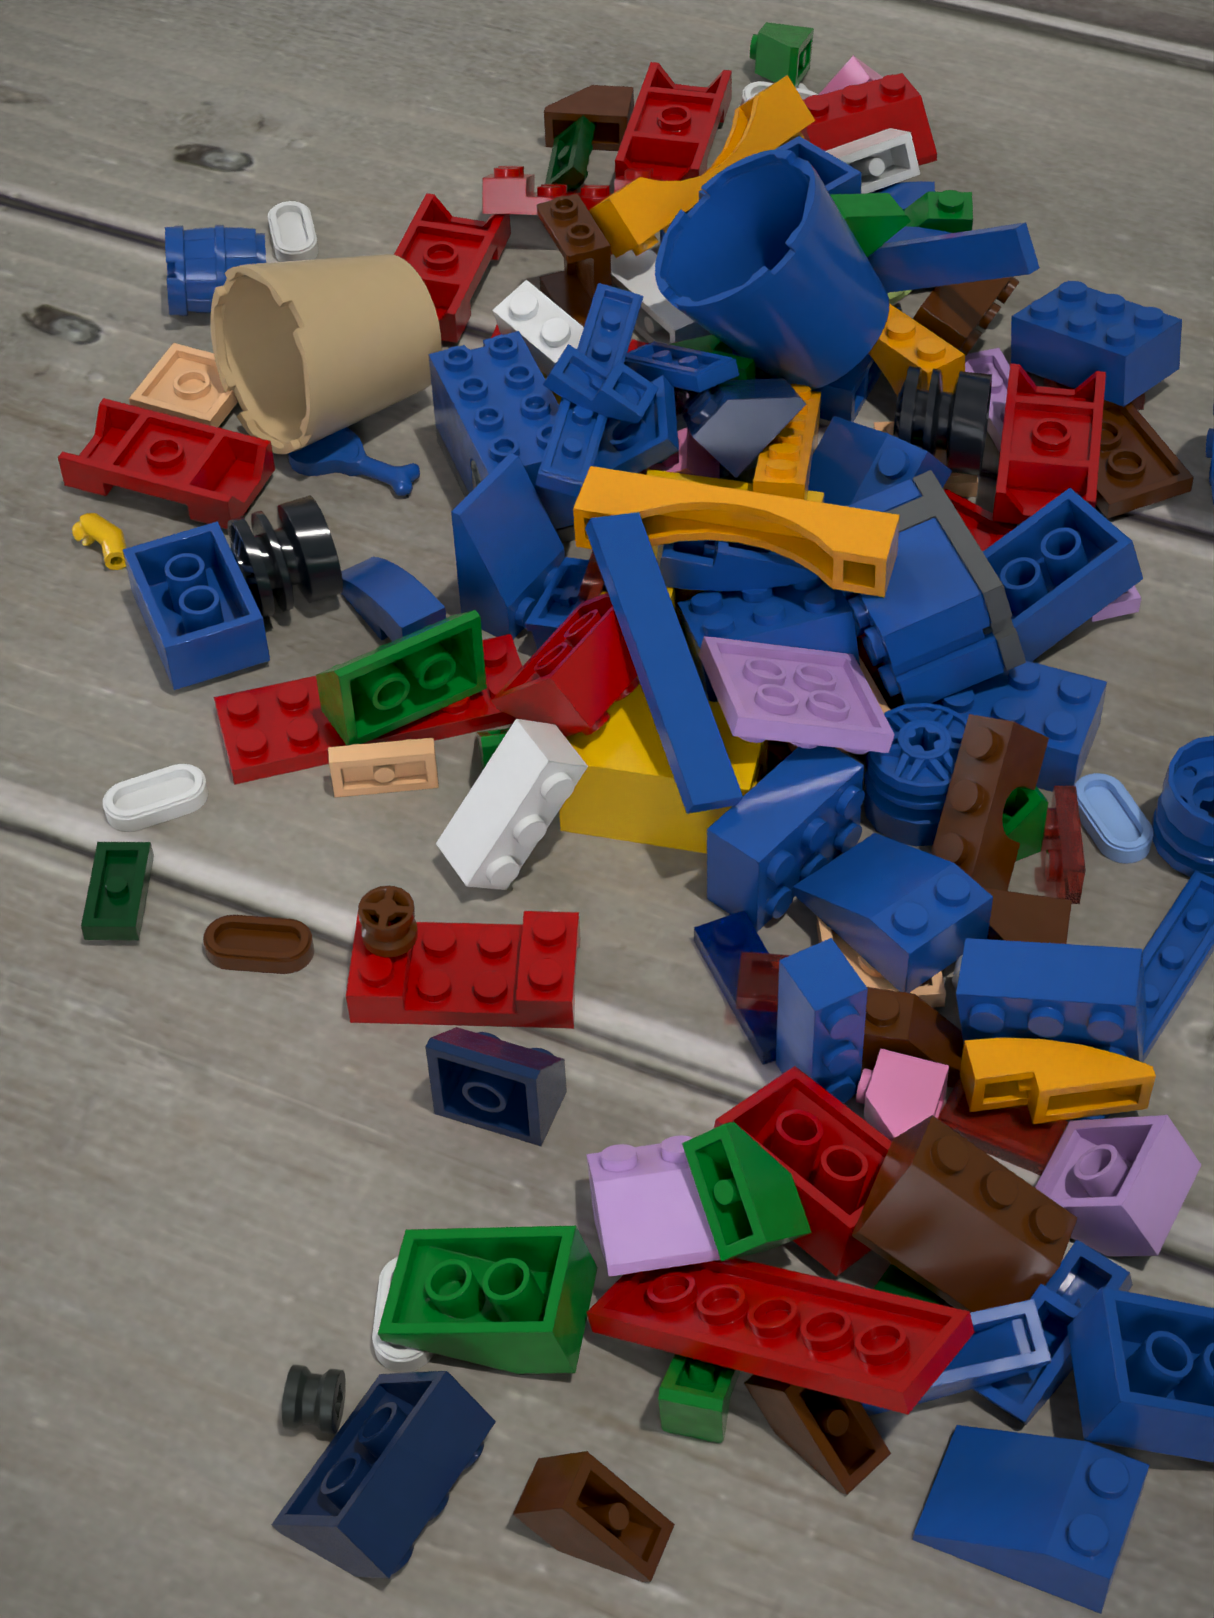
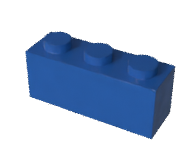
(821, 1018)

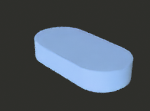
(1113, 818)

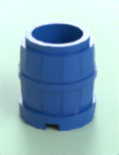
(200, 259)

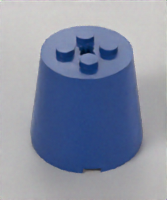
(774, 271)

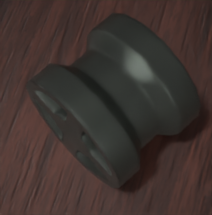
(313, 1399)

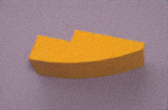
(1052, 1078)

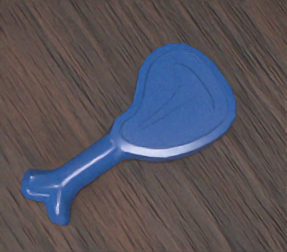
(345, 454)

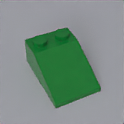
(493, 1296)

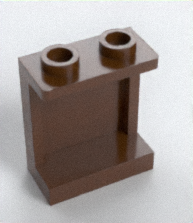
(584, 253)

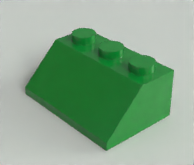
(404, 679)

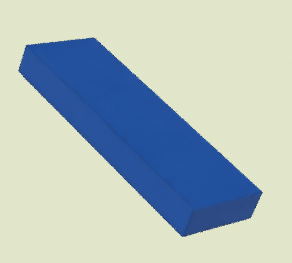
(681, 366)

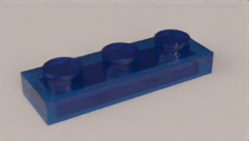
(721, 948)

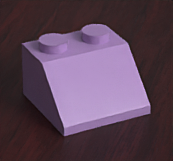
(1121, 1181)
(648, 1208)

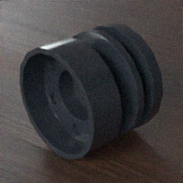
(946, 419)
(293, 554)

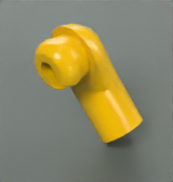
(94, 527)

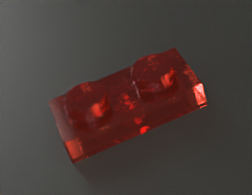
(1066, 859)

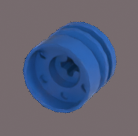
(911, 782)
(1186, 810)

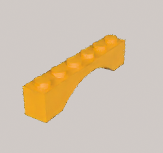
(648, 205)
(911, 344)
(787, 459)
(838, 543)

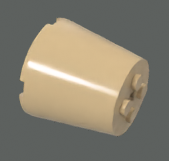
(321, 343)

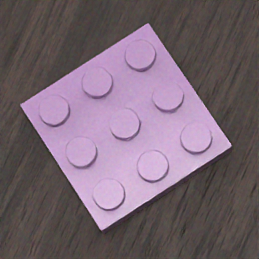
(795, 696)

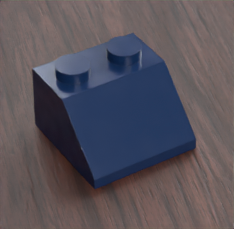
(495, 1083)

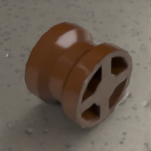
(376, 911)

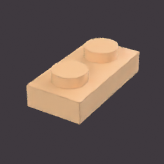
(383, 767)

